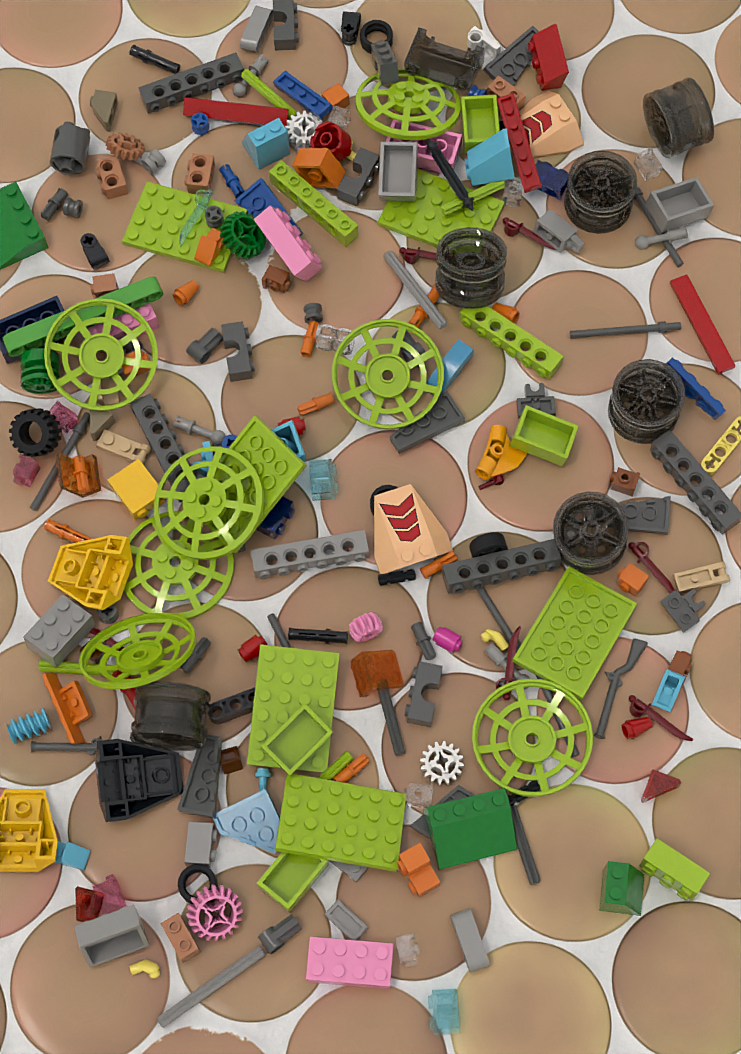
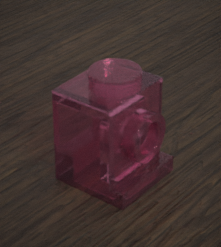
(67, 422)
(25, 471)

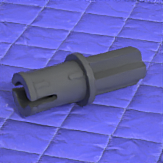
(54, 204)
(423, 640)
(196, 655)

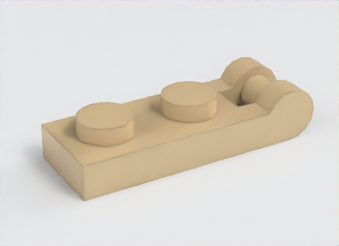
(122, 447)
(701, 577)

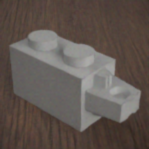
(558, 232)

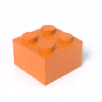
(318, 167)

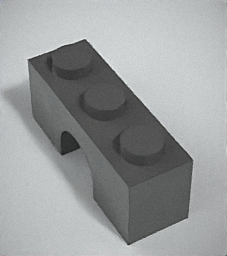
(285, 34)
(384, 62)
(354, 189)
(239, 365)
(426, 677)

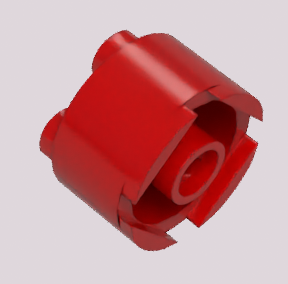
(334, 138)

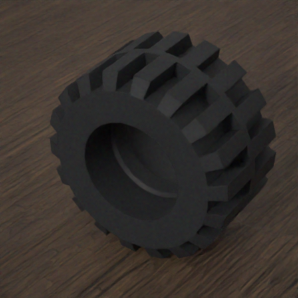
(21, 434)

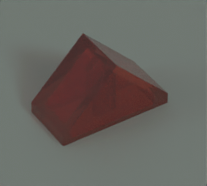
(659, 784)
(87, 904)

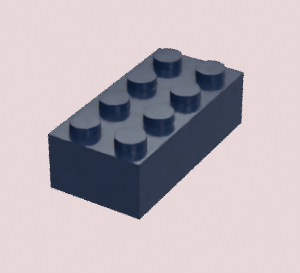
(26, 317)

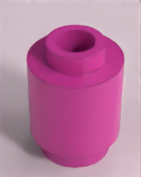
(447, 639)

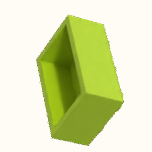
(478, 119)
(544, 435)
(296, 739)
(674, 870)
(291, 878)

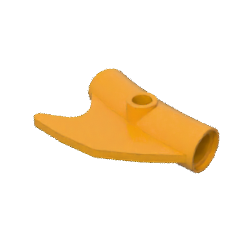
(498, 455)

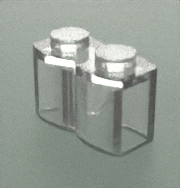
(329, 338)

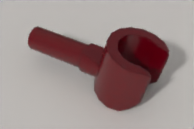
(497, 480)

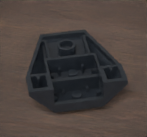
(134, 777)

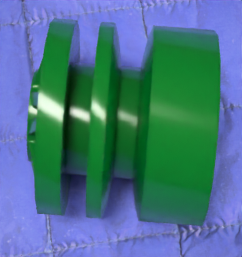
(34, 372)

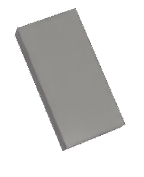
(346, 921)

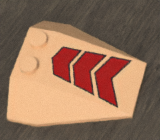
(549, 126)
(405, 530)

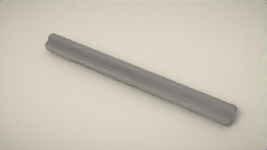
(415, 289)
(211, 986)

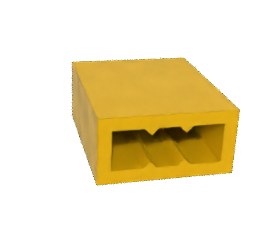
(135, 489)

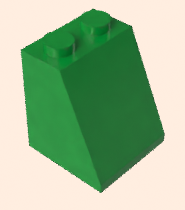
(621, 889)

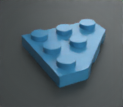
(251, 821)

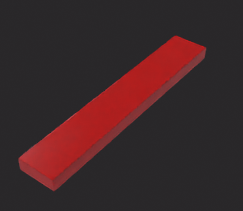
(234, 111)
(519, 143)
(702, 324)

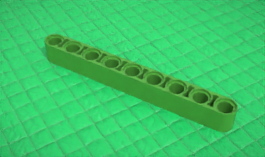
(35, 334)

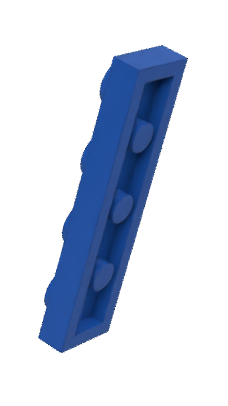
(303, 95)

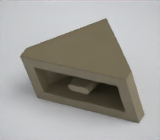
(99, 421)

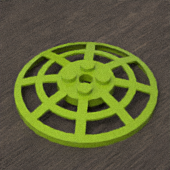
(417, 103)
(96, 343)
(387, 363)
(217, 504)
(176, 575)
(139, 655)
(535, 726)

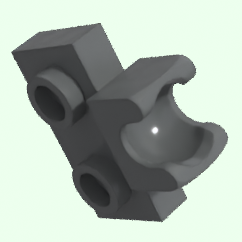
(536, 400)
(682, 609)

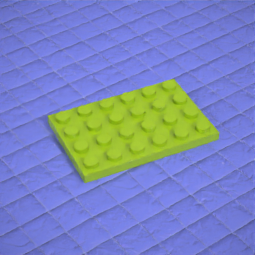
(161, 218)
(424, 218)
(274, 463)
(574, 632)
(283, 685)
(341, 822)

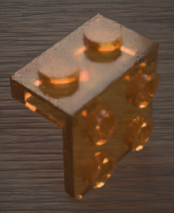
(68, 481)
(376, 671)

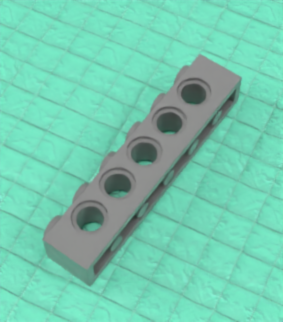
(300, 549)

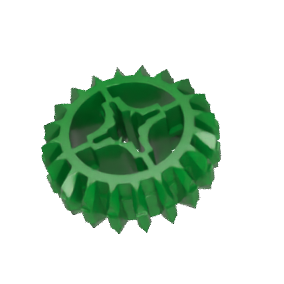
(233, 232)

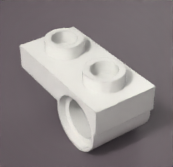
(491, 45)

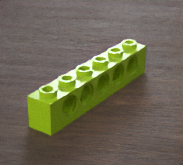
(313, 203)
(522, 339)

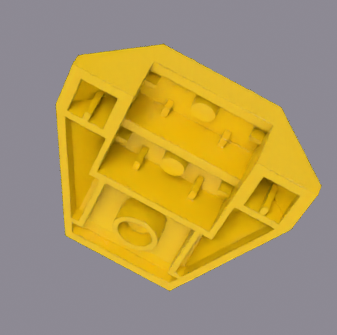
(93, 570)
(26, 831)

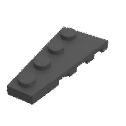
(512, 60)
(439, 419)
(647, 515)
(202, 782)

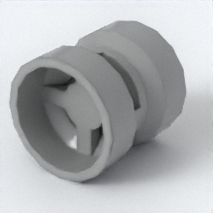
(153, 161)

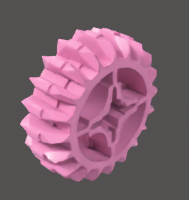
(221, 896)

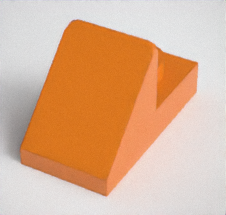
(209, 247)

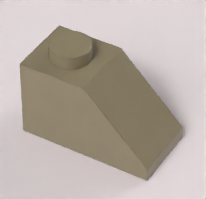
(104, 107)

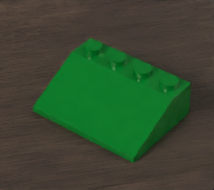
(18, 228)
(471, 828)

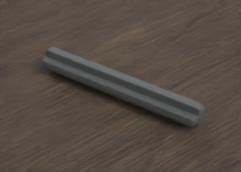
(391, 721)
(524, 848)

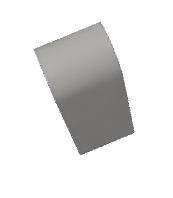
(256, 29)
(470, 940)

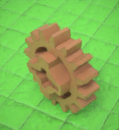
(125, 146)

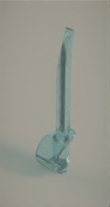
(201, 205)

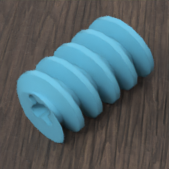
(28, 726)

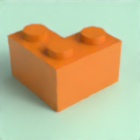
(417, 868)

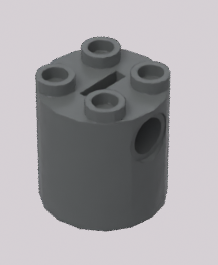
(70, 149)

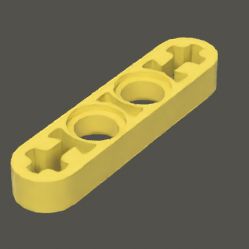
(724, 445)

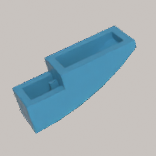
(453, 364)

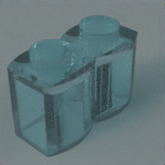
(322, 479)
(445, 1012)

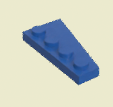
(260, 197)
(695, 391)

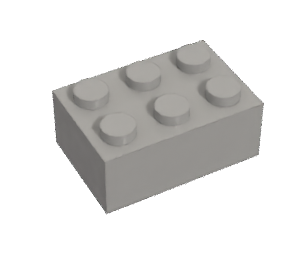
(398, 171)
(679, 204)
(59, 631)
(111, 936)

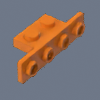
(70, 704)

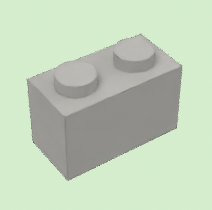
(200, 844)

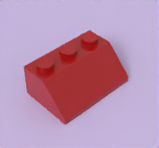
(548, 58)

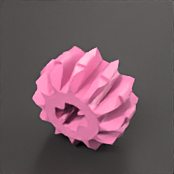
(365, 627)

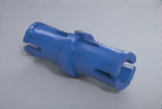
(231, 180)

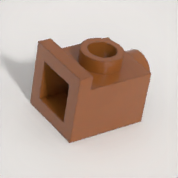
(276, 279)
(626, 487)
(680, 663)

